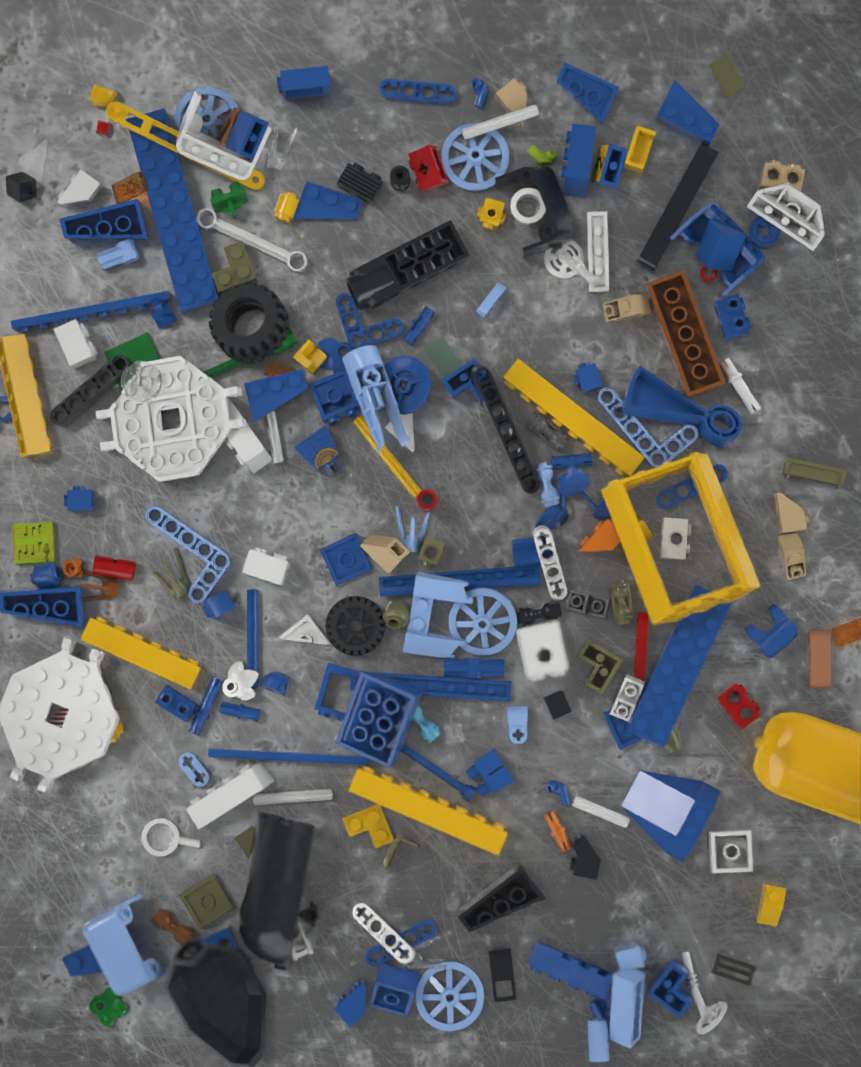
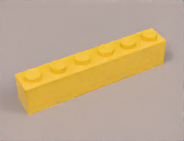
(23, 396)
(141, 653)

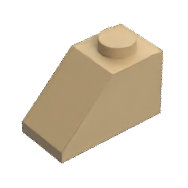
(513, 97)
(790, 515)

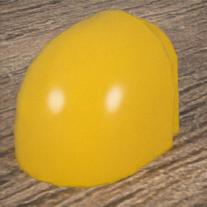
(102, 96)

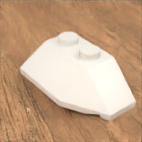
(790, 212)

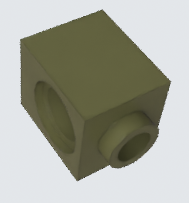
(436, 544)

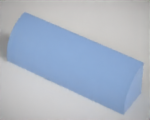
(626, 1007)

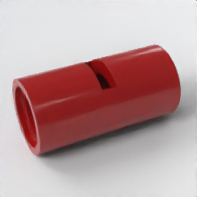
(427, 492)
(112, 568)

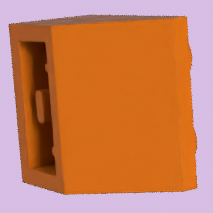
(603, 539)

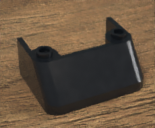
(561, 225)

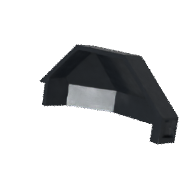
(219, 1000)

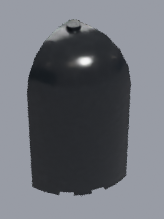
(274, 887)

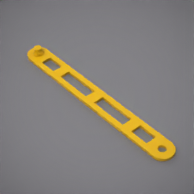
(118, 112)

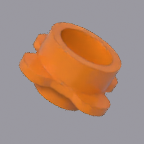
(67, 568)

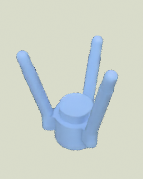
(411, 542)

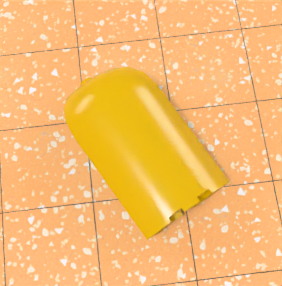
(811, 763)

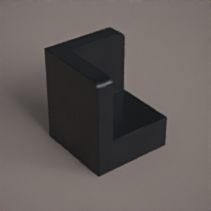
(21, 186)
(557, 704)

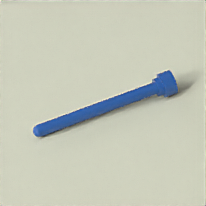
(466, 790)

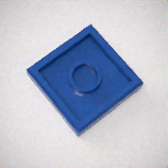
(345, 559)

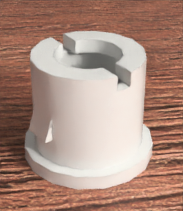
(527, 195)

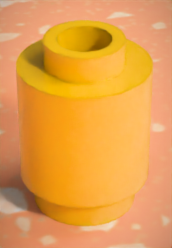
(286, 207)

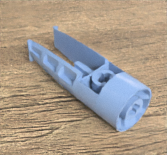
(365, 372)

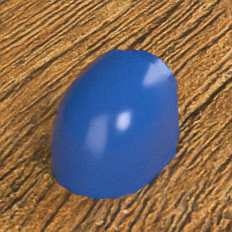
(275, 682)

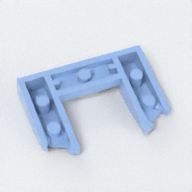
(417, 637)

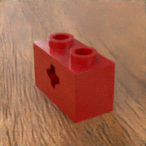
(435, 175)

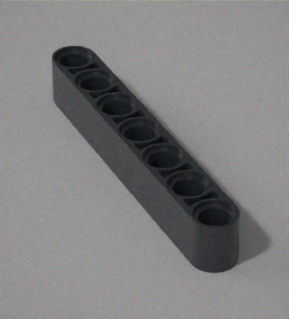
(677, 206)
(512, 436)

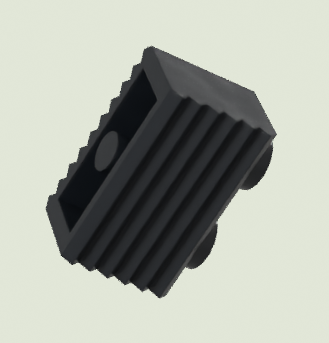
(360, 183)

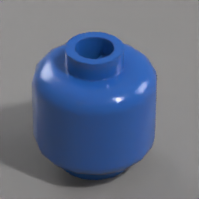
(46, 575)

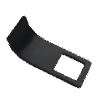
(502, 970)

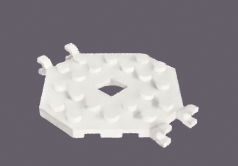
(181, 450)
(87, 725)

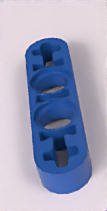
(417, 94)
(690, 486)
(426, 935)

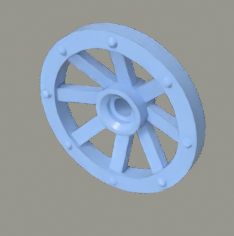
(211, 125)
(472, 162)
(484, 616)
(449, 989)

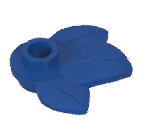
(332, 349)

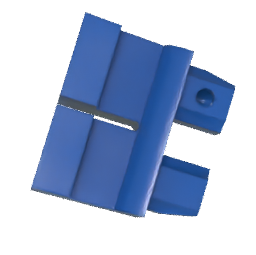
(176, 704)
(484, 766)

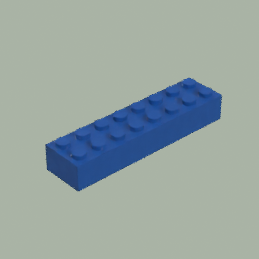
(676, 672)

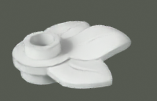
(242, 681)

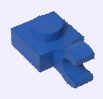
(162, 314)

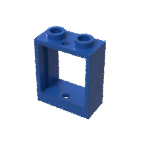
(304, 82)
(324, 711)

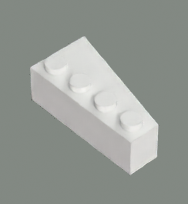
(246, 444)

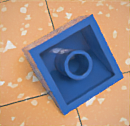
(394, 989)

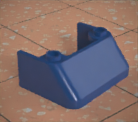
(749, 256)

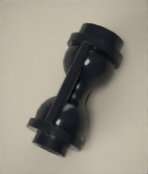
(400, 178)
(548, 611)

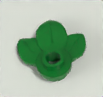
(111, 1007)

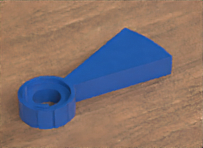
(655, 399)

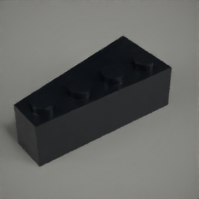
(501, 898)

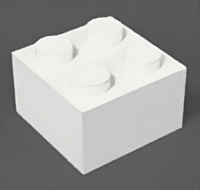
(75, 344)
(266, 567)
(730, 851)

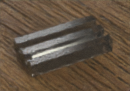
(717, 964)

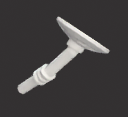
(564, 258)
(707, 1013)

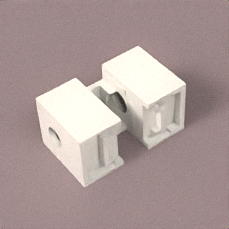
(535, 638)

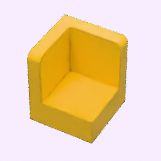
(310, 357)

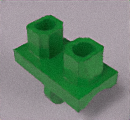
(230, 201)

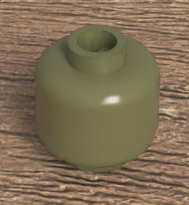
(397, 614)

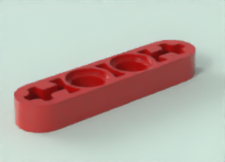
(641, 646)

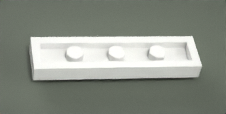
(598, 251)

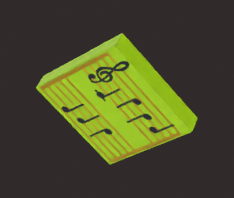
(33, 542)

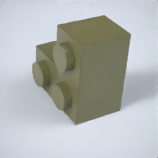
(239, 270)
(603, 663)

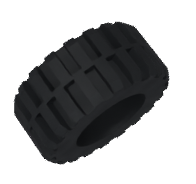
(232, 306)

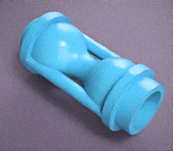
(426, 727)

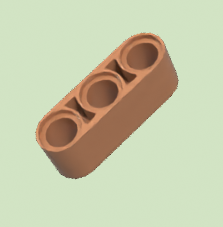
(819, 658)

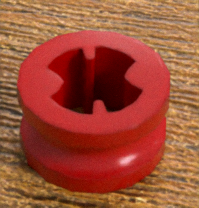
(702, 275)

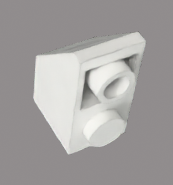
(80, 191)

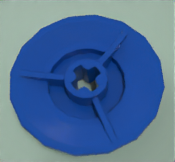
(415, 373)

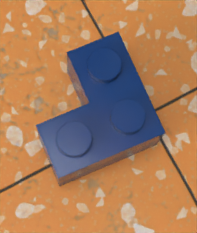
(461, 380)
(666, 988)

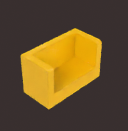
(639, 149)

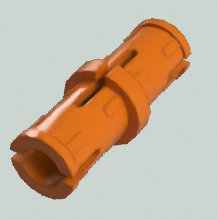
(557, 831)

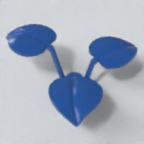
(570, 484)

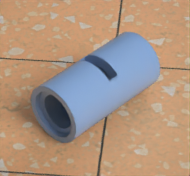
(598, 1040)

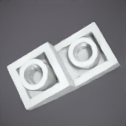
(627, 697)

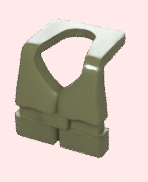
(392, 850)

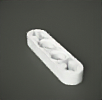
(548, 563)
(383, 933)

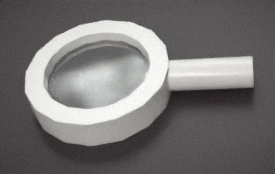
(163, 836)

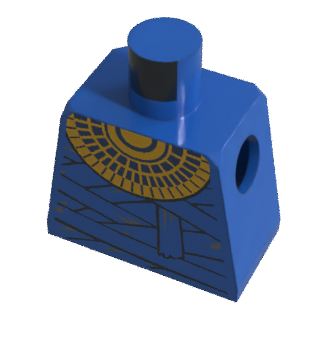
(320, 451)

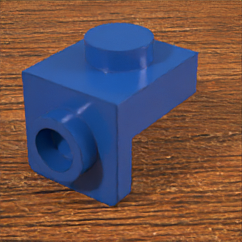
(601, 1007)

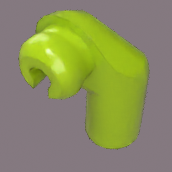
(542, 157)

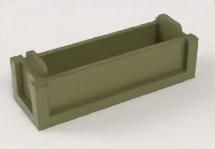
(814, 472)

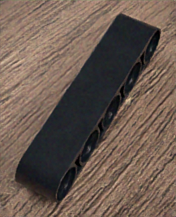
(81, 392)

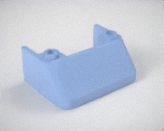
(117, 951)

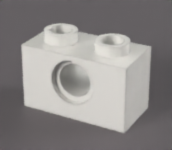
(668, 549)

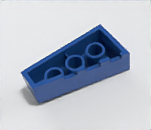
(111, 222)
(53, 604)
(570, 969)

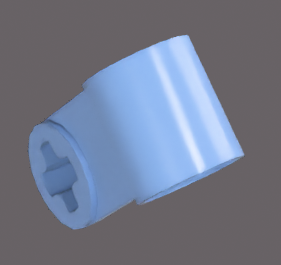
(517, 719)

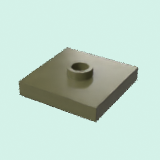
(206, 901)

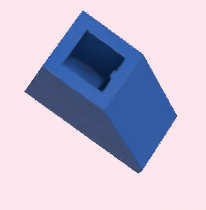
(218, 605)
(353, 1005)

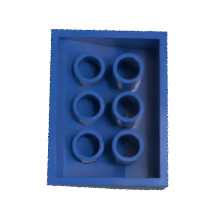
(379, 718)

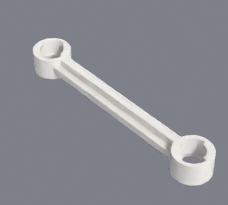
(251, 240)

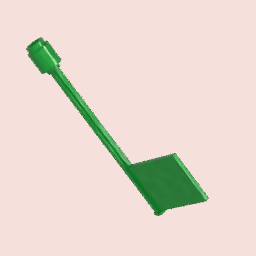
(142, 349)

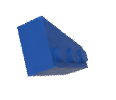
(687, 116)
(579, 160)
(82, 962)

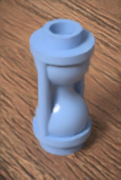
(549, 494)

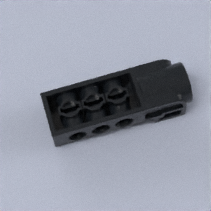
(406, 266)

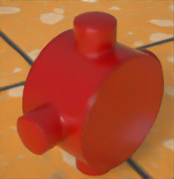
(103, 128)

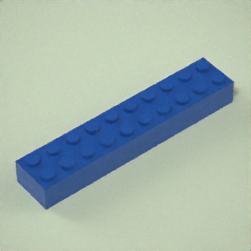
(174, 217)

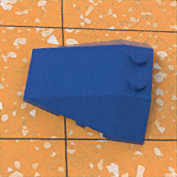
(670, 809)

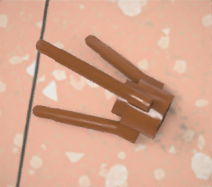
(229, 124)
(109, 588)

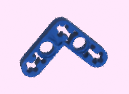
(358, 330)

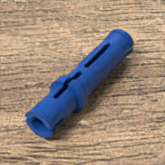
(204, 708)

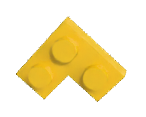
(371, 820)

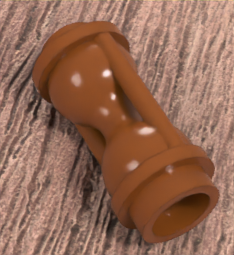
(165, 921)

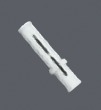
(740, 386)

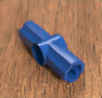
(473, 667)

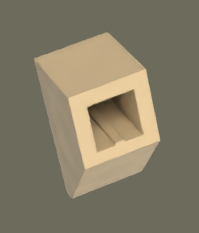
(626, 307)
(385, 551)
(792, 555)

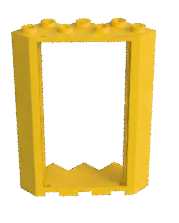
(639, 554)

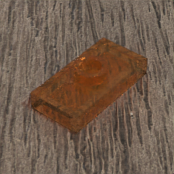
(129, 187)
(847, 632)

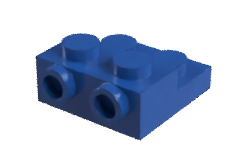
(335, 397)

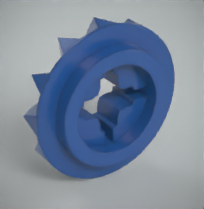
(764, 241)

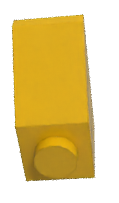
(771, 904)

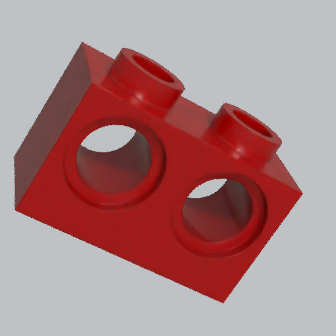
(734, 709)

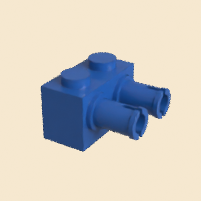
(732, 317)

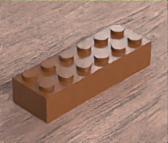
(684, 334)

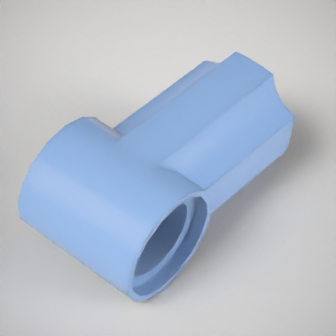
(123, 252)

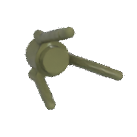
(177, 587)

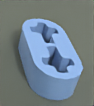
(491, 299)
(190, 772)

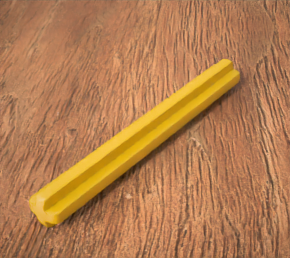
(389, 459)

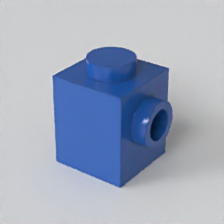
(587, 378)
(79, 499)

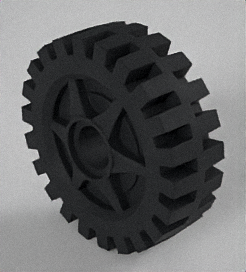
(339, 622)

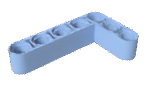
(642, 433)
(194, 547)

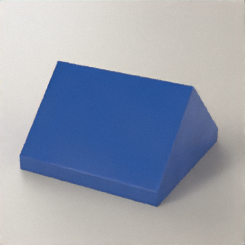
(720, 246)

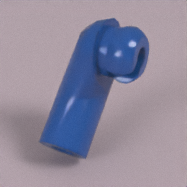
(482, 92)
(559, 789)

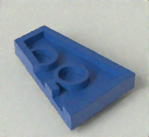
(588, 90)
(324, 203)
(271, 392)

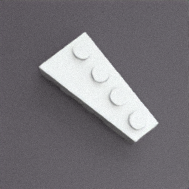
(229, 795)

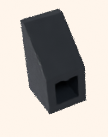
(586, 861)

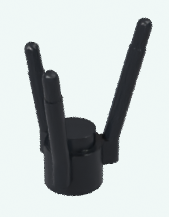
(309, 916)

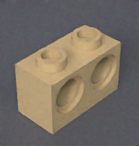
(782, 173)

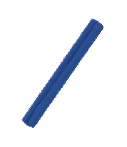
(252, 632)

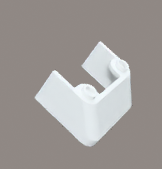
(208, 150)

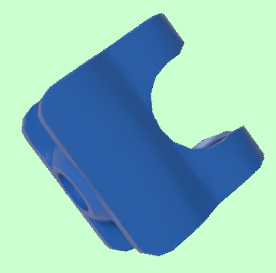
(778, 638)

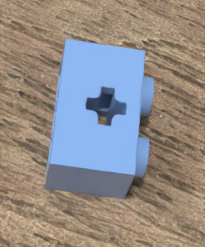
(629, 956)

